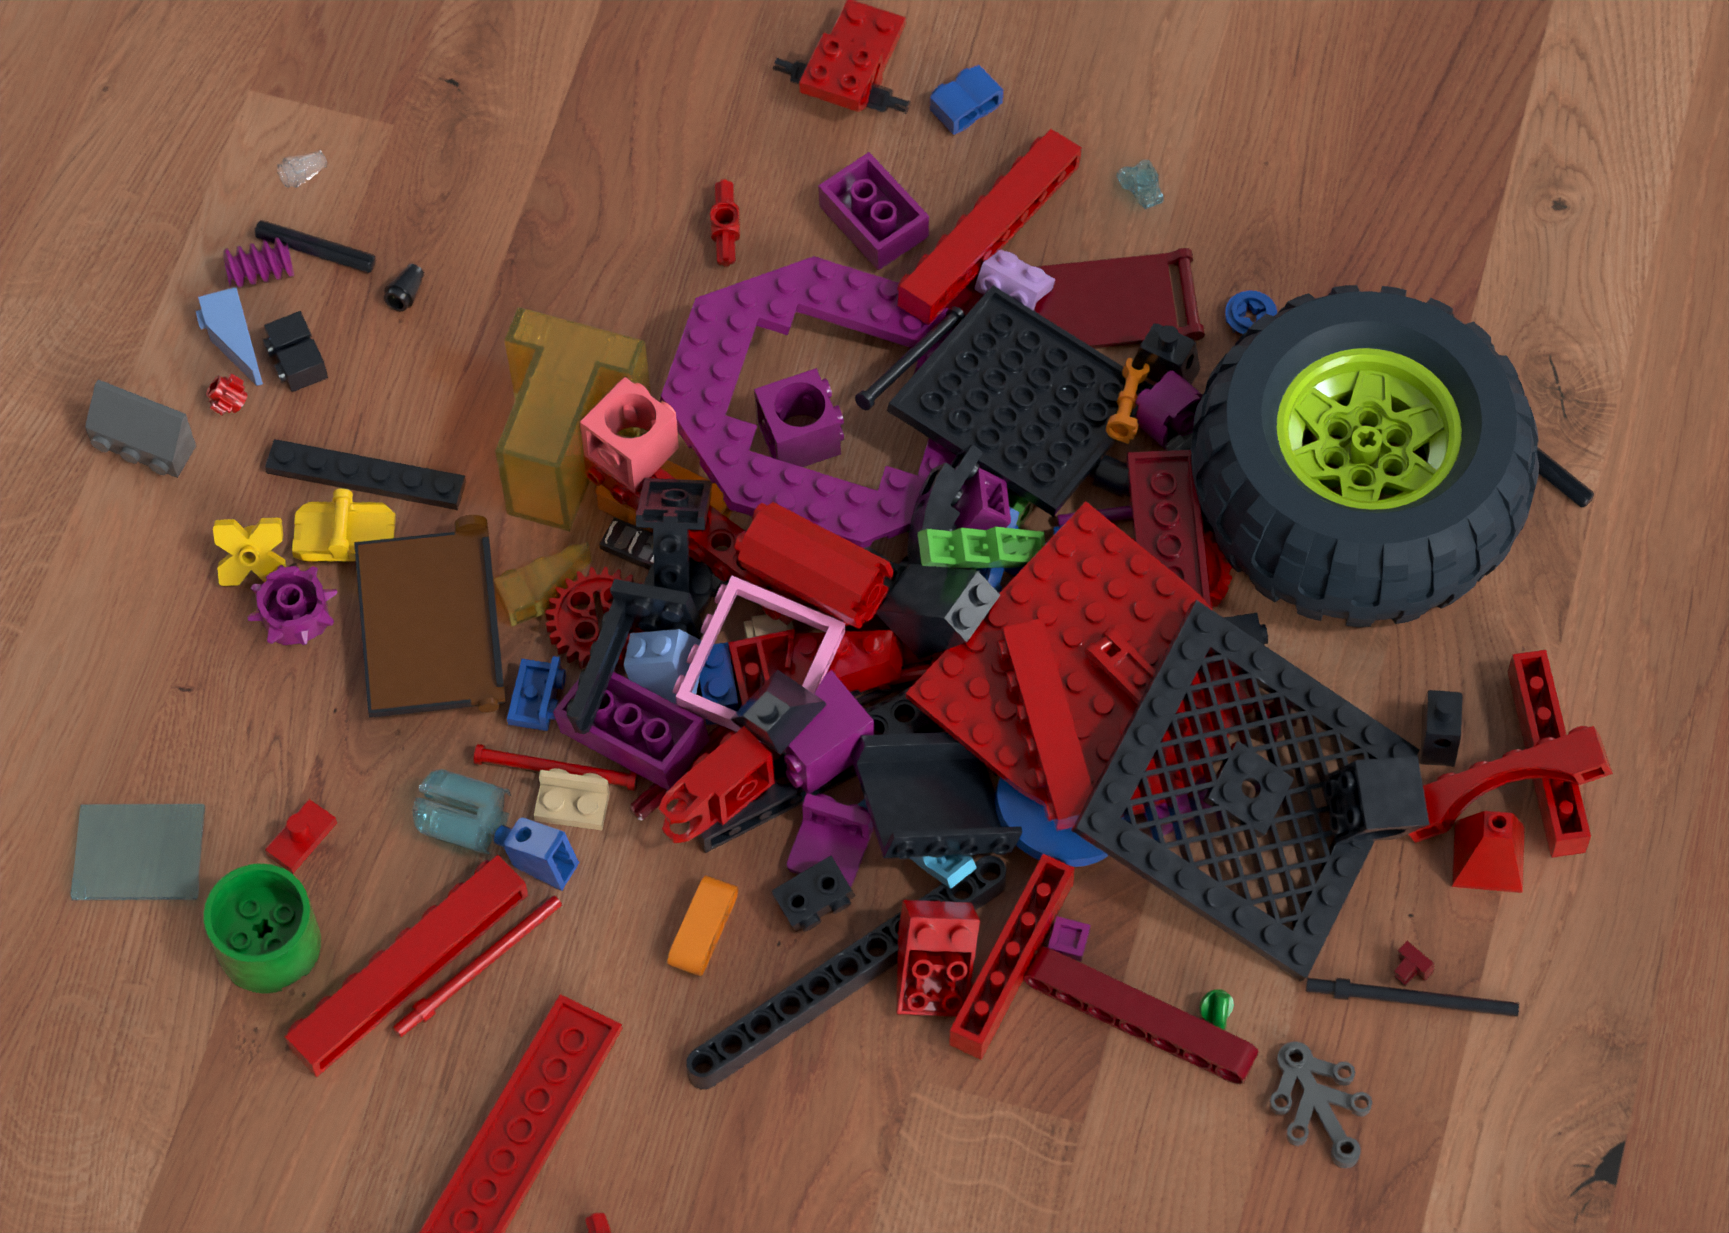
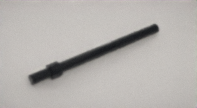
(1343, 989)

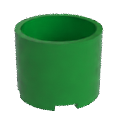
(249, 906)

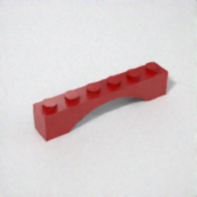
(1571, 758)

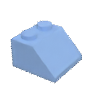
(658, 660)

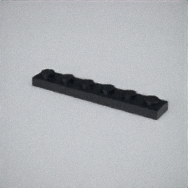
(365, 474)

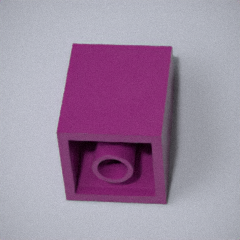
(829, 739)

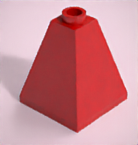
(1489, 852)

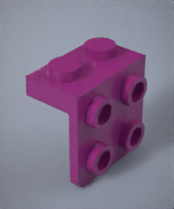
(831, 830)

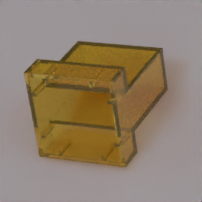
(556, 380)

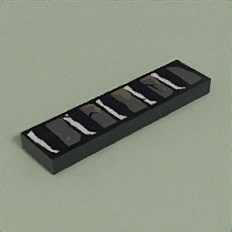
(636, 546)

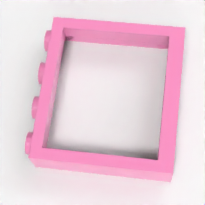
(712, 625)

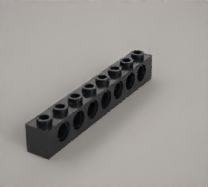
(784, 797)

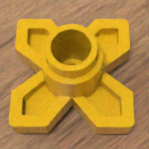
(247, 549)

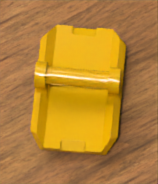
(330, 528)

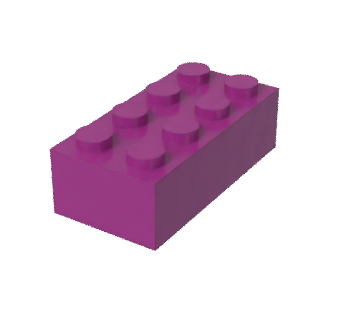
(640, 731)

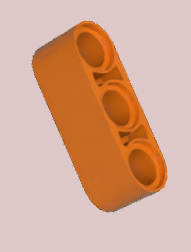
(702, 925)

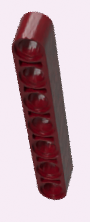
(1141, 1015)

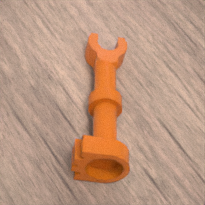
(1121, 425)

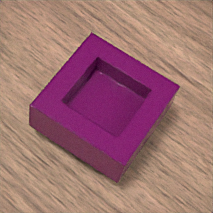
(1069, 938)

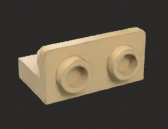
(572, 799)

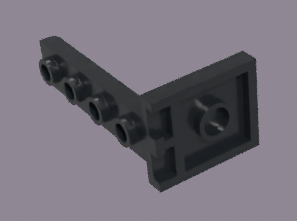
(672, 510)
(633, 606)

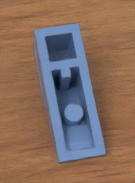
(228, 330)

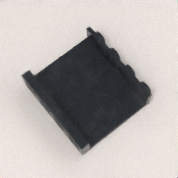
(929, 797)

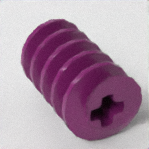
(258, 262)

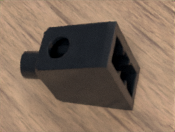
(1167, 351)
(1441, 721)

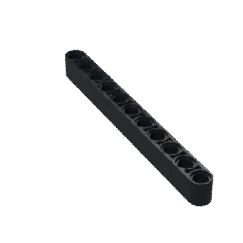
(828, 976)

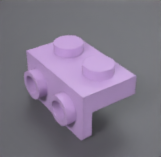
(1014, 278)

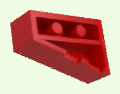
(757, 660)
(860, 662)

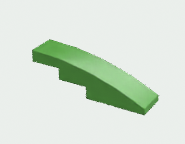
(979, 548)

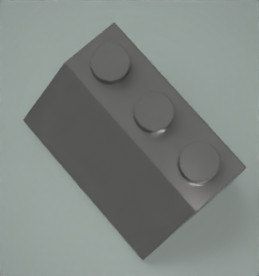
(139, 429)

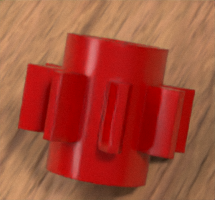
(226, 394)

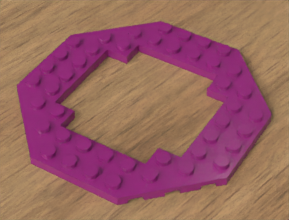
(709, 368)

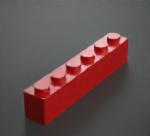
(1539, 719)
(1047, 720)
(1011, 956)

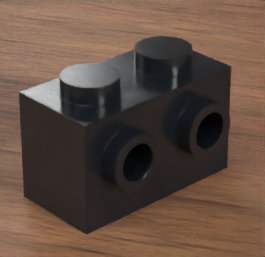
(814, 895)

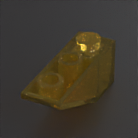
(528, 589)

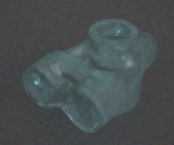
(1142, 183)

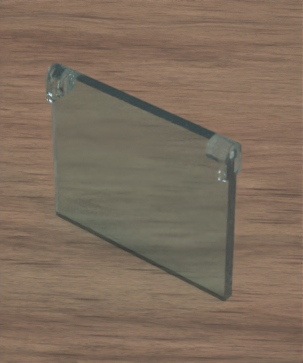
(138, 852)

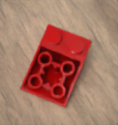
(935, 956)

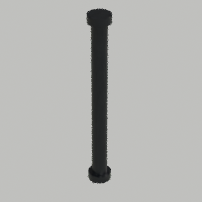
(866, 398)

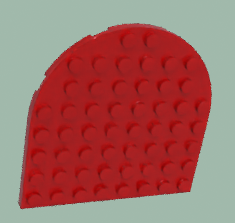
(1080, 586)

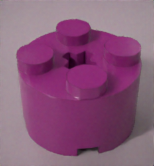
(1168, 408)

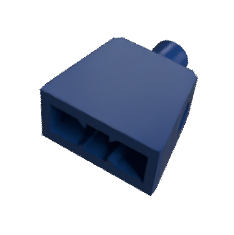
(538, 851)

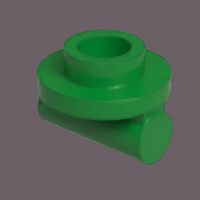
(1216, 1007)

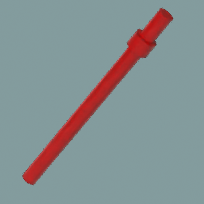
(425, 1008)

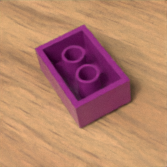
(873, 211)

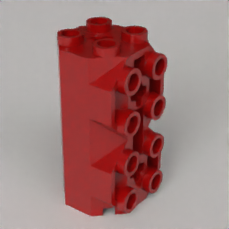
(813, 564)

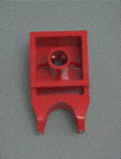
(719, 785)

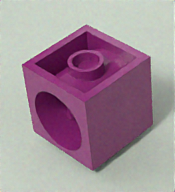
(799, 396)

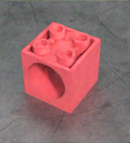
(629, 458)

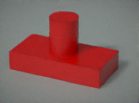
(301, 836)

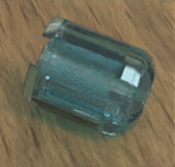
(470, 812)

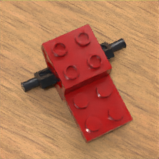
(852, 60)

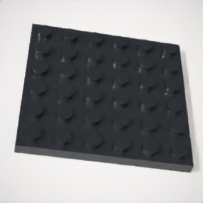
(1018, 395)

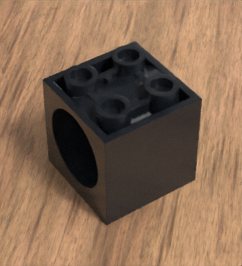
(1376, 799)

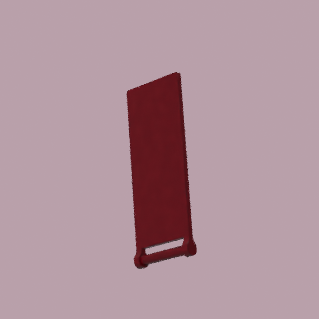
(1113, 298)

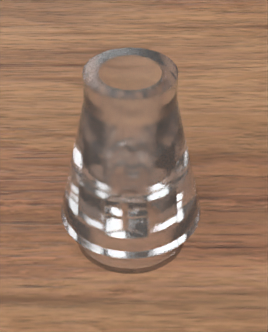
(300, 168)

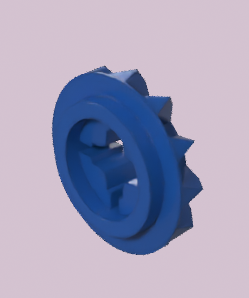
(1256, 302)

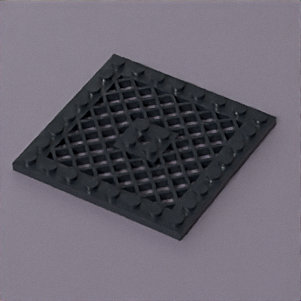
(1101, 821)

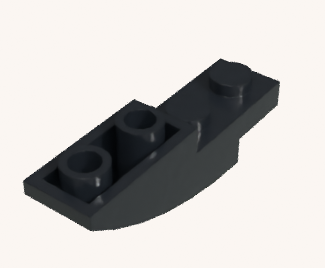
(938, 496)

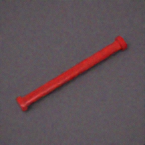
(536, 764)

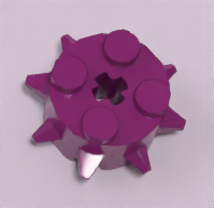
(292, 605)

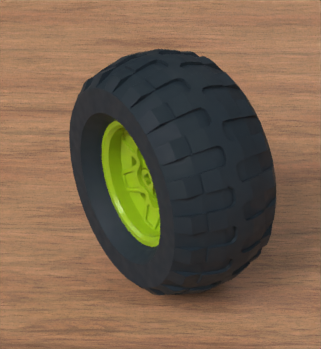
(1418, 383)

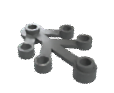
(1318, 1098)

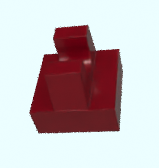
(1412, 964)

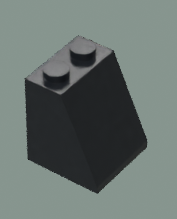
(936, 607)

